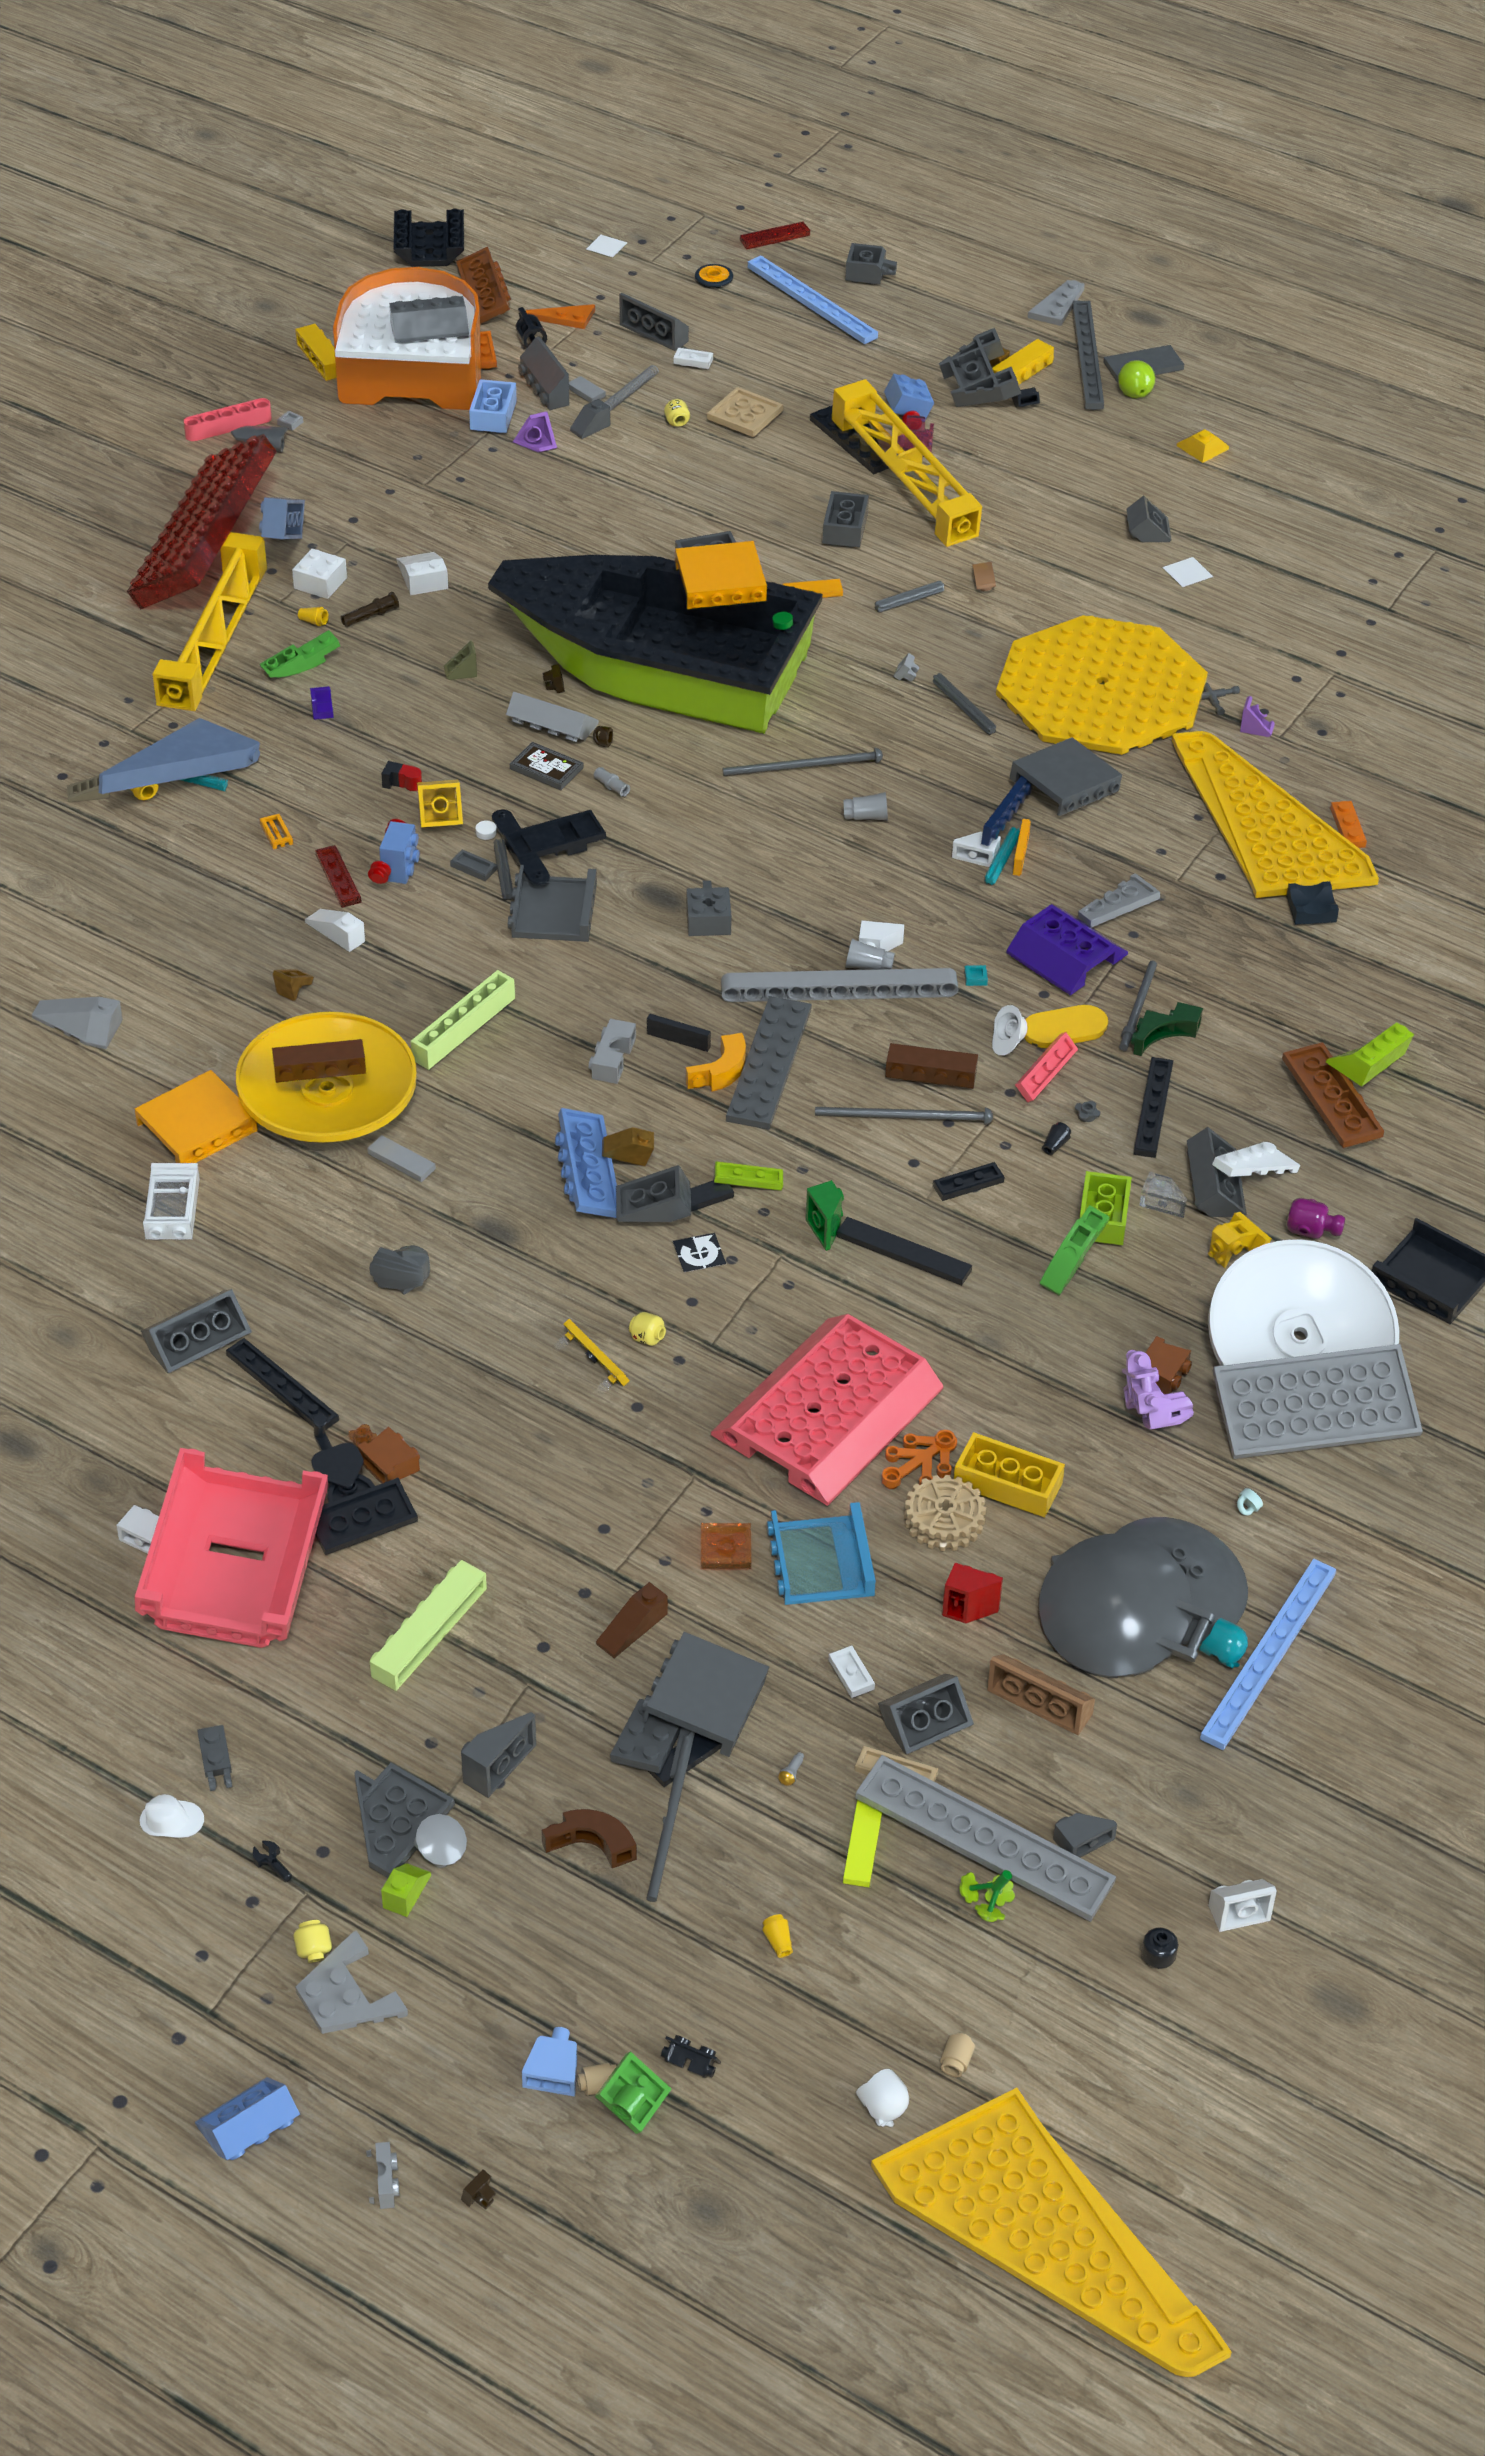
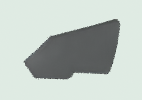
(273, 434)

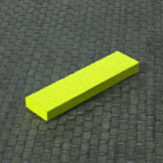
(862, 1845)

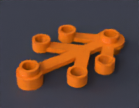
(942, 1442)

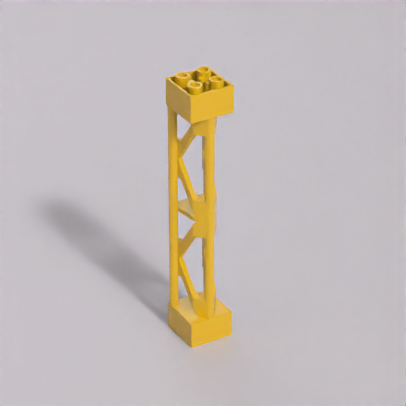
(955, 518)

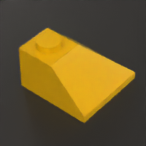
(1203, 445)

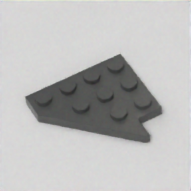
(392, 1813)

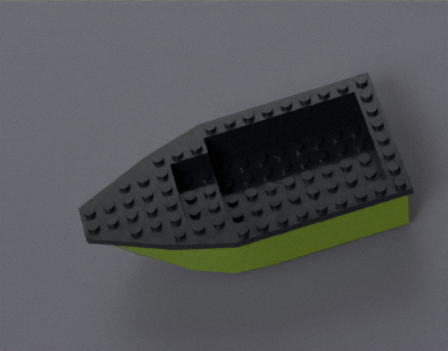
(630, 635)

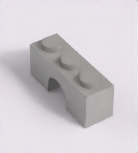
(608, 1059)

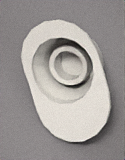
(1008, 1030)
(171, 1817)

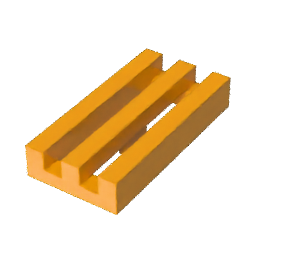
(279, 841)

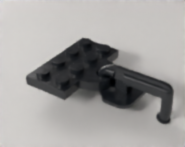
(359, 1511)

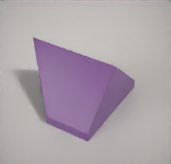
(536, 433)
(1254, 722)

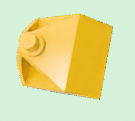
(439, 803)

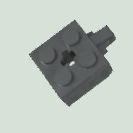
(868, 264)
(708, 910)

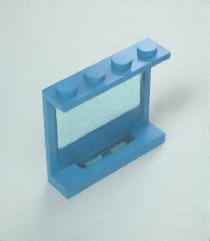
(822, 1558)

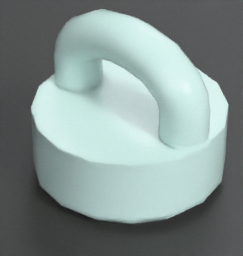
(1251, 1500)

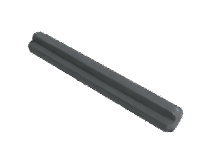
(909, 596)
(503, 869)

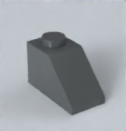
(591, 419)
(1083, 1833)

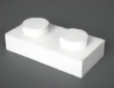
(693, 358)
(851, 1671)

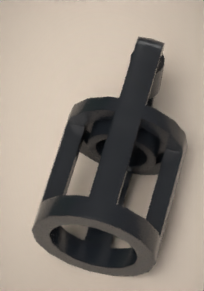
(528, 326)

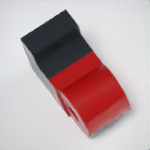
(401, 776)

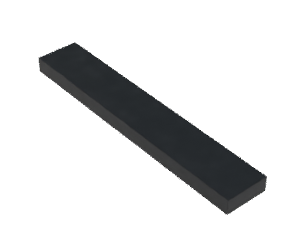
(1153, 1107)
(904, 1251)
(280, 1382)

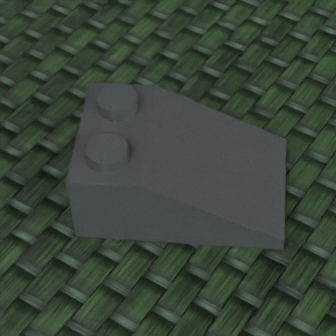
(655, 1197)
(497, 1753)

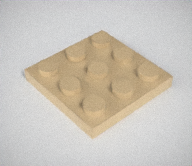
(745, 412)

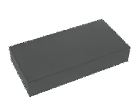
(473, 865)

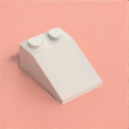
(423, 573)

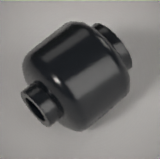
(1159, 1948)

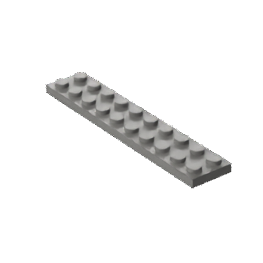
(986, 1837)

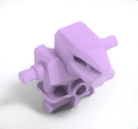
(1147, 1397)

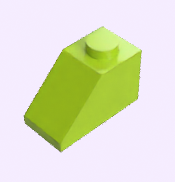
(404, 1888)

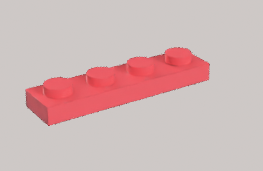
(1046, 1067)

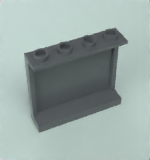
(1068, 774)
(554, 909)
(706, 1690)

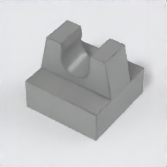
(906, 668)

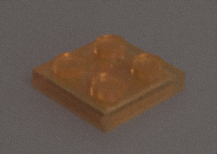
(725, 1545)

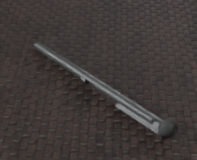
(877, 755)
(986, 1116)
(678, 1772)

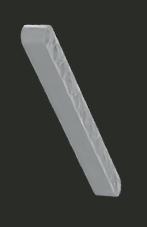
(840, 984)

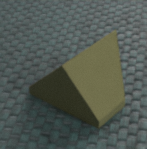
(462, 664)

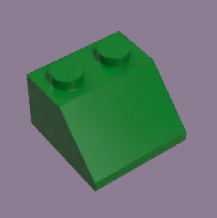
(824, 1211)

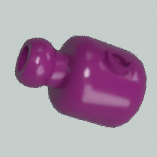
(1311, 1219)

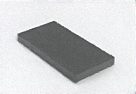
(1161, 360)

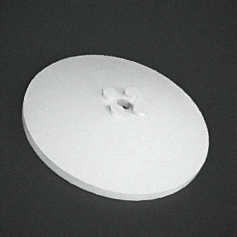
(1295, 1289)

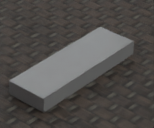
(401, 1158)

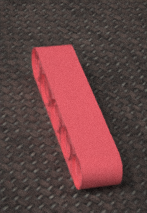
(227, 419)

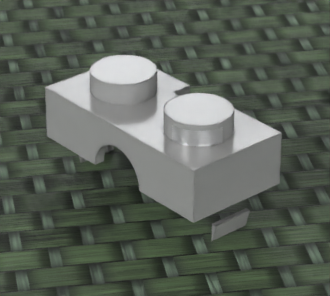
(387, 2185)

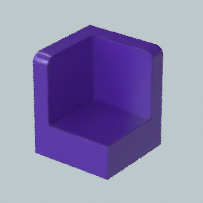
(321, 703)

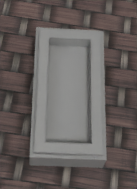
(586, 389)

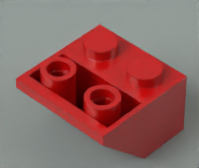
(971, 1594)

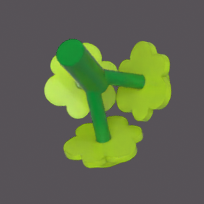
(997, 1893)

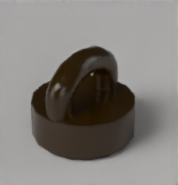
(605, 736)

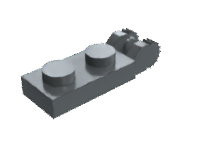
(215, 1755)

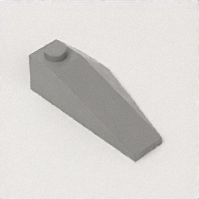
(88, 1018)

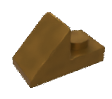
(289, 981)

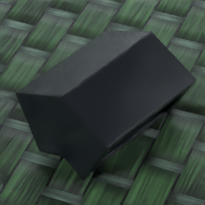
(1027, 397)

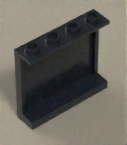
(1433, 1271)

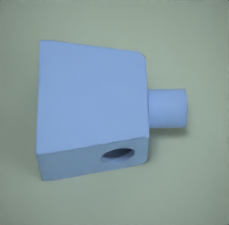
(552, 2064)

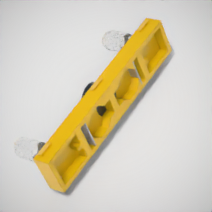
(594, 1355)

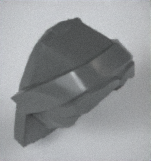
(400, 1268)

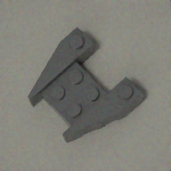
(975, 375)

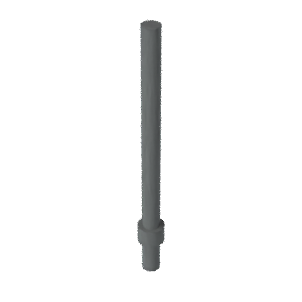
(1128, 1030)

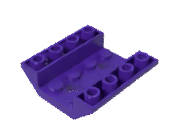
(1060, 951)

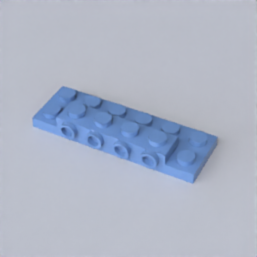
(587, 1173)

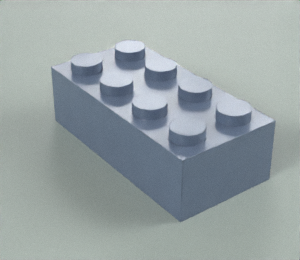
(282, 518)

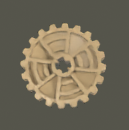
(945, 1513)

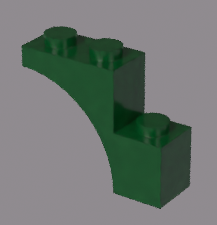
(1156, 1026)

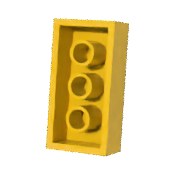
(1010, 1474)

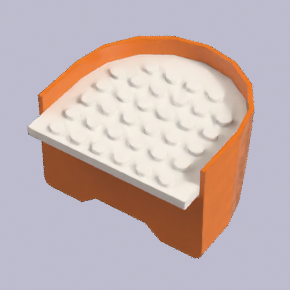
(376, 367)

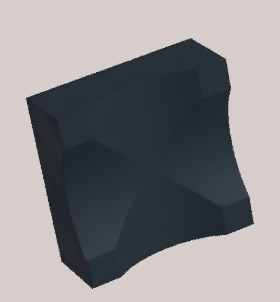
(1312, 903)

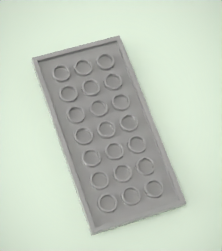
(1317, 1401)

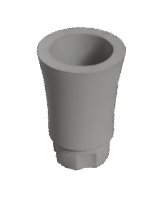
(866, 807)
(868, 957)

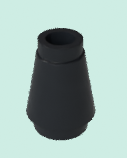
(1056, 1138)

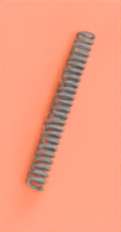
(620, 392)

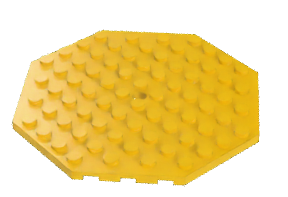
(1145, 694)

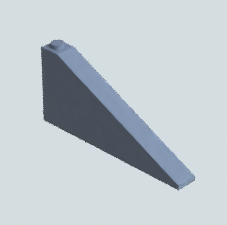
(186, 753)

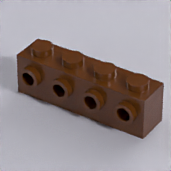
(319, 1060)
(931, 1065)

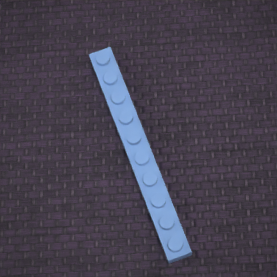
(813, 300)
(1267, 1654)

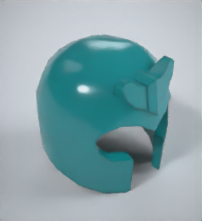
(1226, 1642)

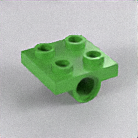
(633, 2092)

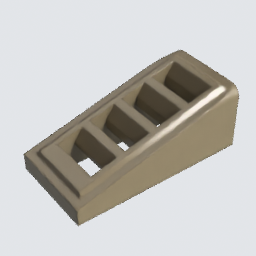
(86, 790)

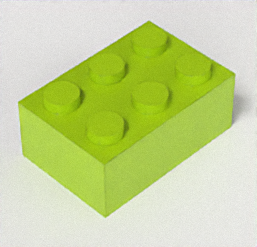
(1111, 1196)

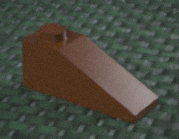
(634, 1620)

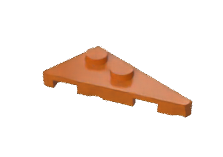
(568, 316)

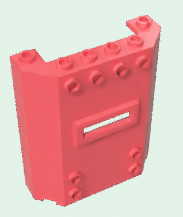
(219, 1592)

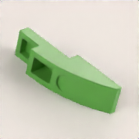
(297, 660)
(1073, 1250)

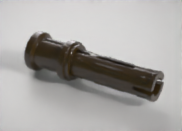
(377, 606)

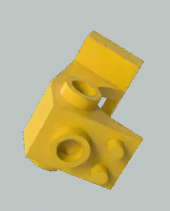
(1231, 1240)

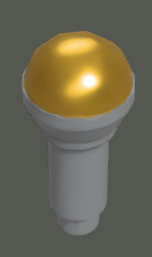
(788, 1775)

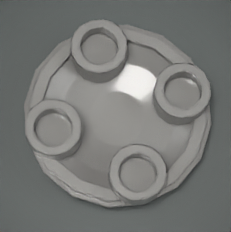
(440, 1840)

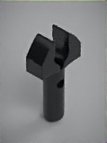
(271, 1860)

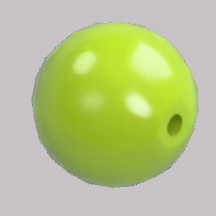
(1136, 379)

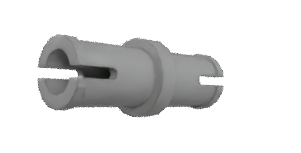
(611, 781)

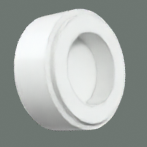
(486, 830)

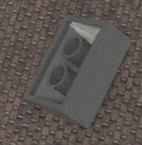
(926, 1713)

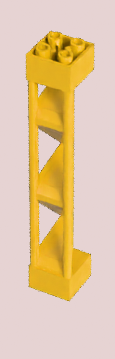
(181, 682)

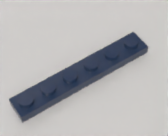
(1005, 810)

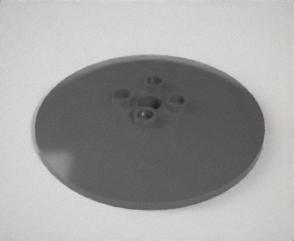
(1208, 1563)

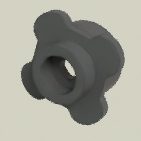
(1087, 1111)

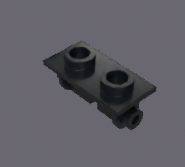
(680, 2051)

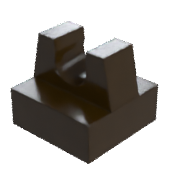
(556, 679)
(479, 2191)

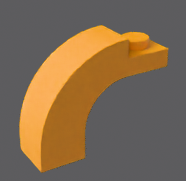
(724, 1070)

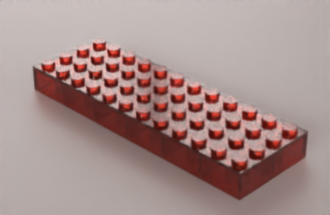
(201, 521)

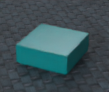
(976, 975)

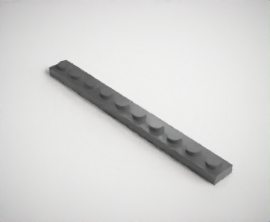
(1088, 355)

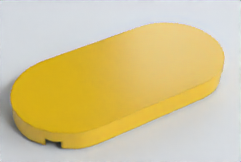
(1079, 1022)

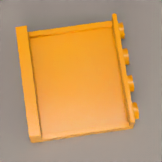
(721, 574)
(197, 1118)

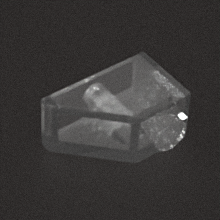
(1163, 1195)

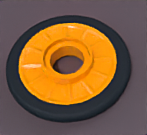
(714, 275)

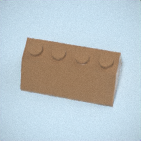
(1040, 1693)

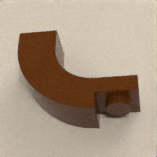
(592, 1828)

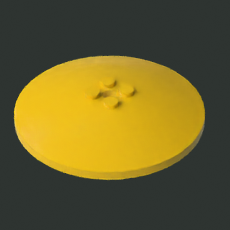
(353, 1104)

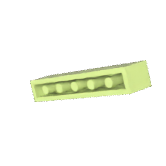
(463, 1019)

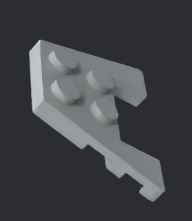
(336, 1998)

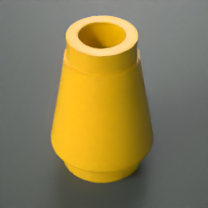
(314, 615)
(777, 1932)

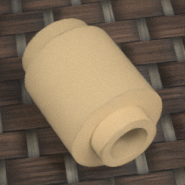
(957, 2054)
(594, 2077)

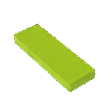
(748, 1175)

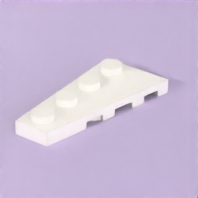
(1256, 1159)

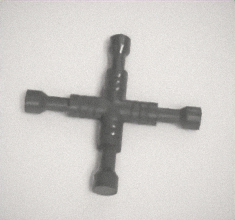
(1213, 694)

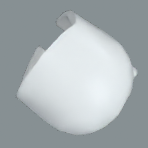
(884, 2097)

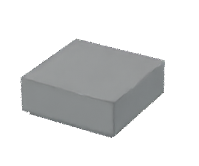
(290, 420)

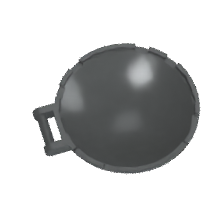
(1119, 1606)

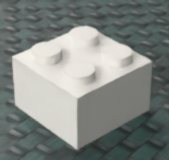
(319, 573)

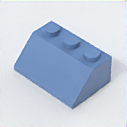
(248, 2118)

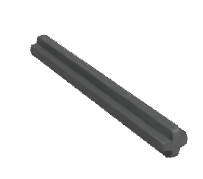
(964, 703)

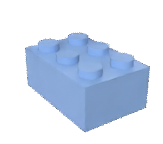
(493, 406)

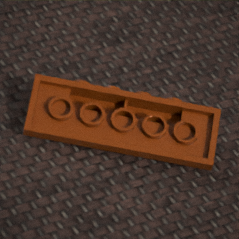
(487, 281)
(1333, 1095)

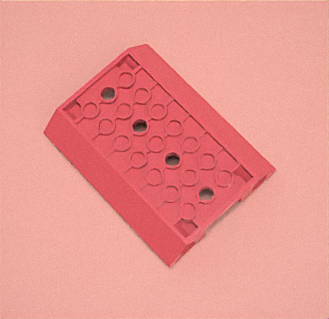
(853, 1417)

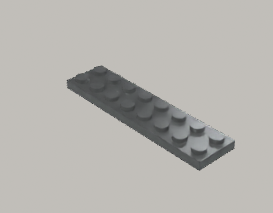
(768, 1063)

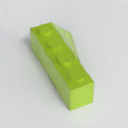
(1374, 1056)

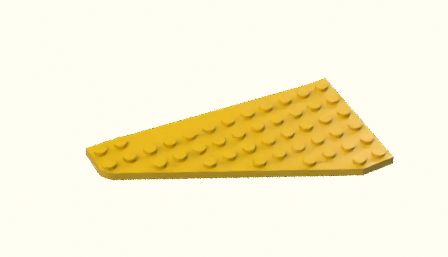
(1265, 826)
(1027, 2207)

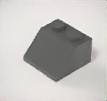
(1147, 522)

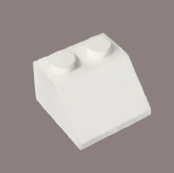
(1242, 1904)

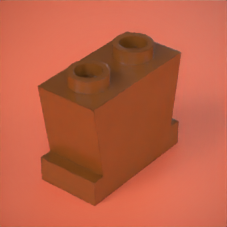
(1170, 1363)
(389, 1456)

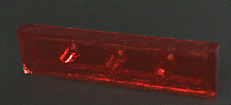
(775, 235)
(338, 876)

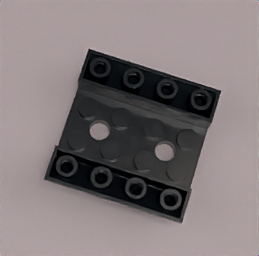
(428, 242)

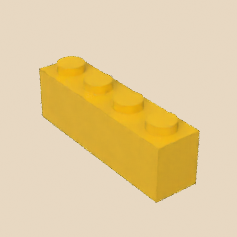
(317, 349)
(1028, 360)

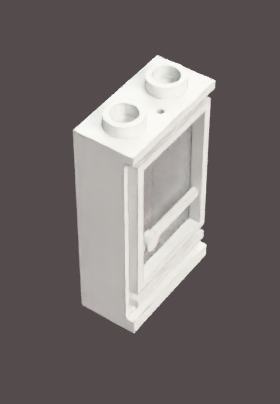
(171, 1201)

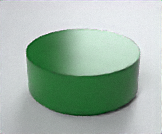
(782, 620)

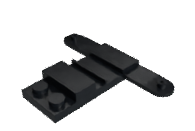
(529, 843)

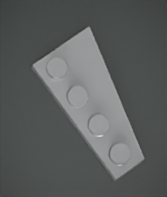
(1058, 304)
(1124, 899)

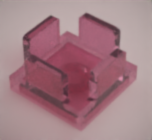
(917, 426)

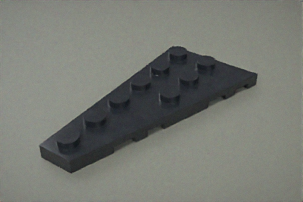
(849, 440)

